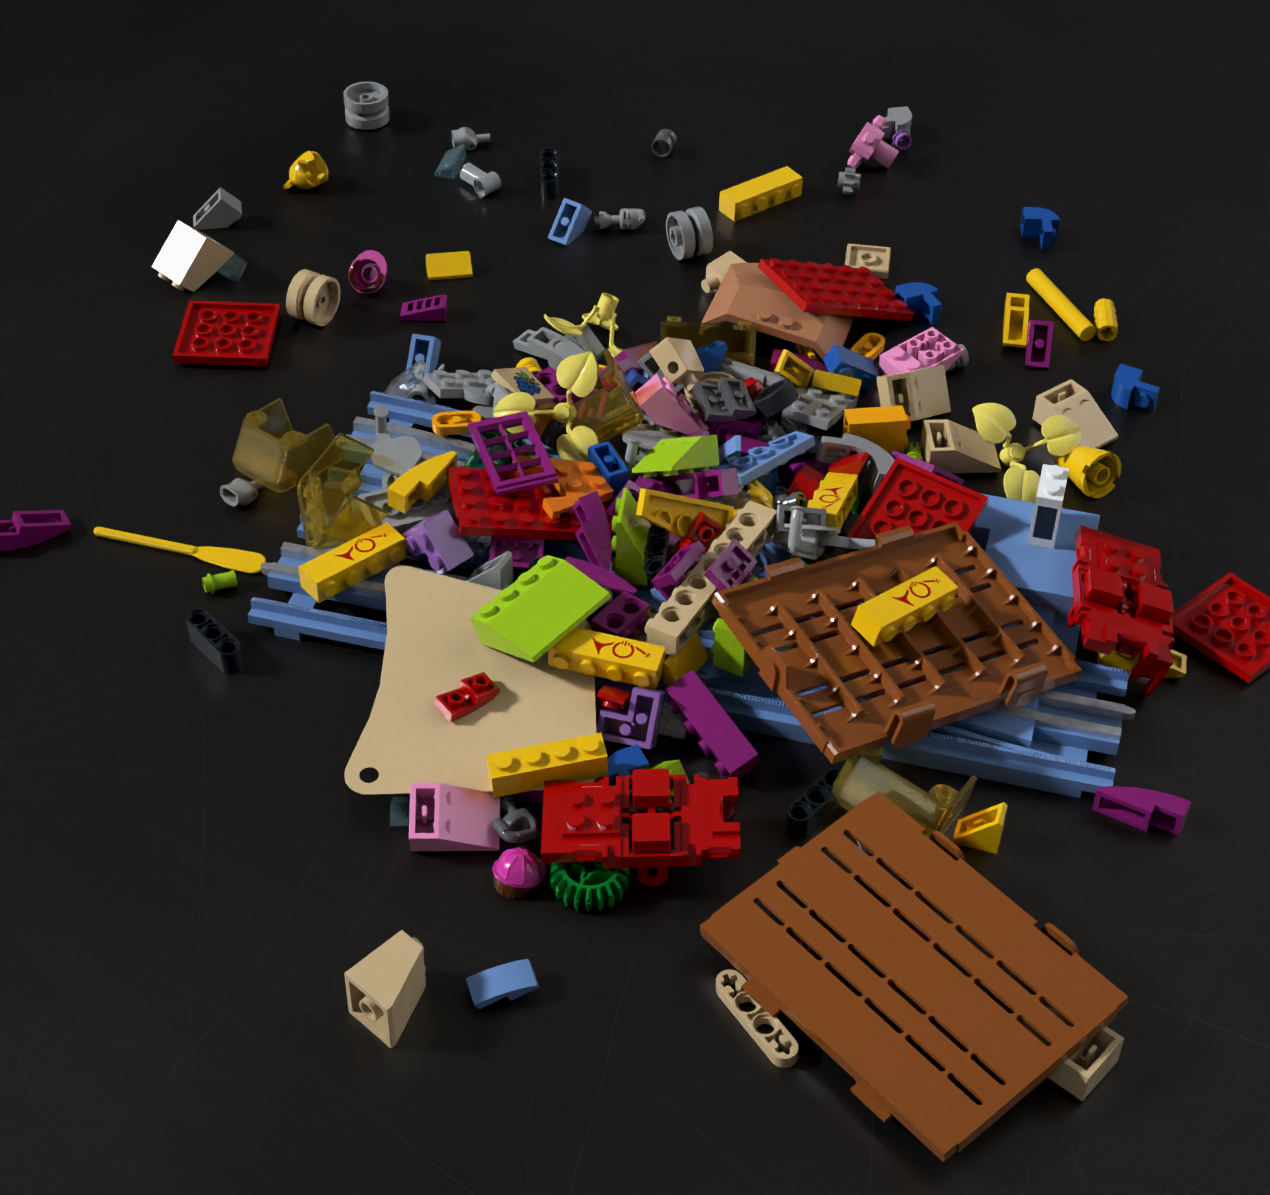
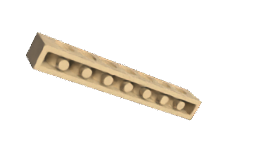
(692, 600)

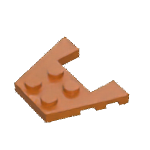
(574, 481)

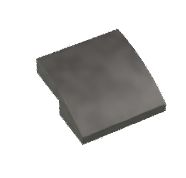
(725, 400)

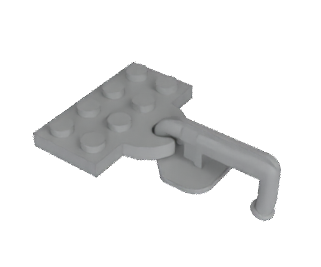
(473, 387)
(813, 406)
(645, 436)
(396, 458)
(815, 538)

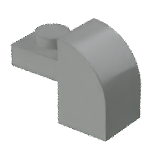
(896, 120)

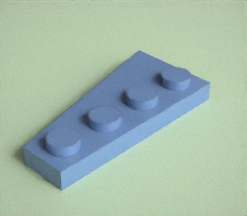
(764, 459)

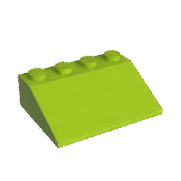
(538, 609)

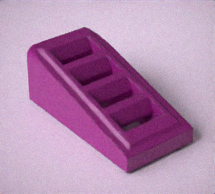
(425, 309)

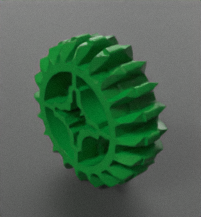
(588, 884)

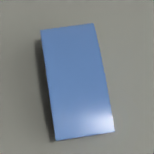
(502, 981)

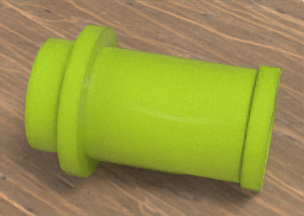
(915, 452)
(219, 581)

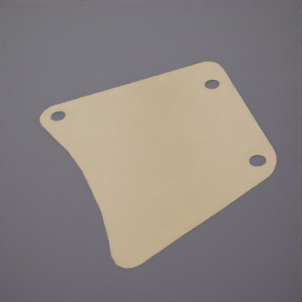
(427, 655)

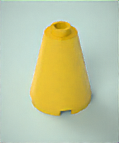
(1091, 469)

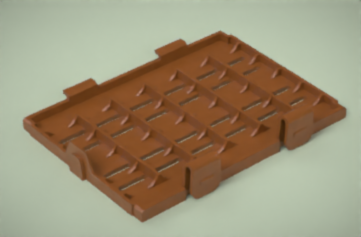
(908, 713)
(886, 1067)

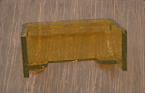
(739, 338)
(605, 411)
(273, 451)
(324, 496)
(865, 776)

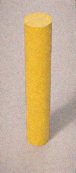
(1061, 304)

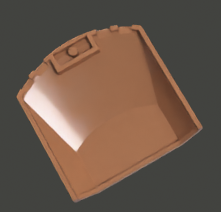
(754, 297)

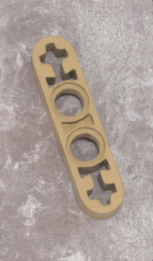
(755, 1018)

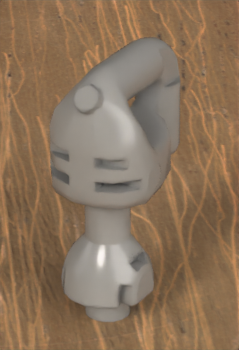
(628, 219)

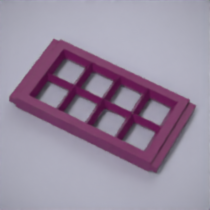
(523, 482)

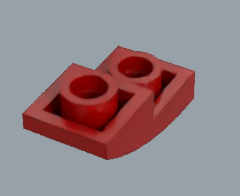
(701, 529)
(470, 696)
(614, 698)

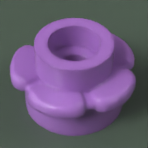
(904, 143)

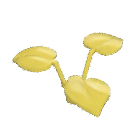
(598, 316)
(578, 375)
(993, 425)

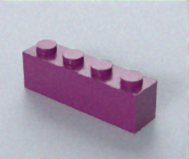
(712, 725)

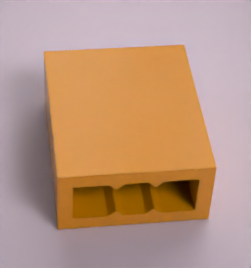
(880, 425)

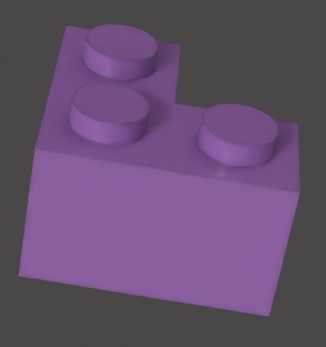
(440, 541)
(637, 725)

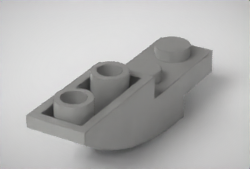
(547, 345)

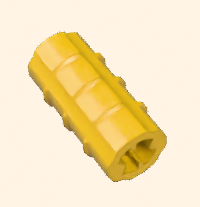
(1105, 320)

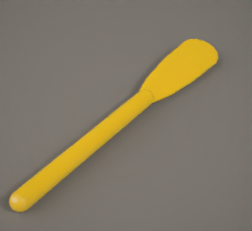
(227, 558)

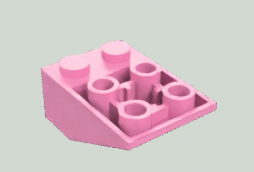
(919, 352)
(667, 408)
(452, 818)

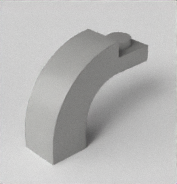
(876, 464)

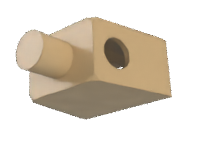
(717, 270)
(678, 361)

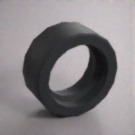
(775, 398)

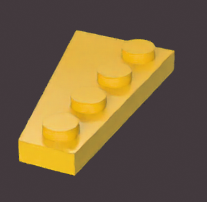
(677, 512)

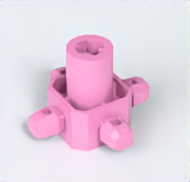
(869, 145)

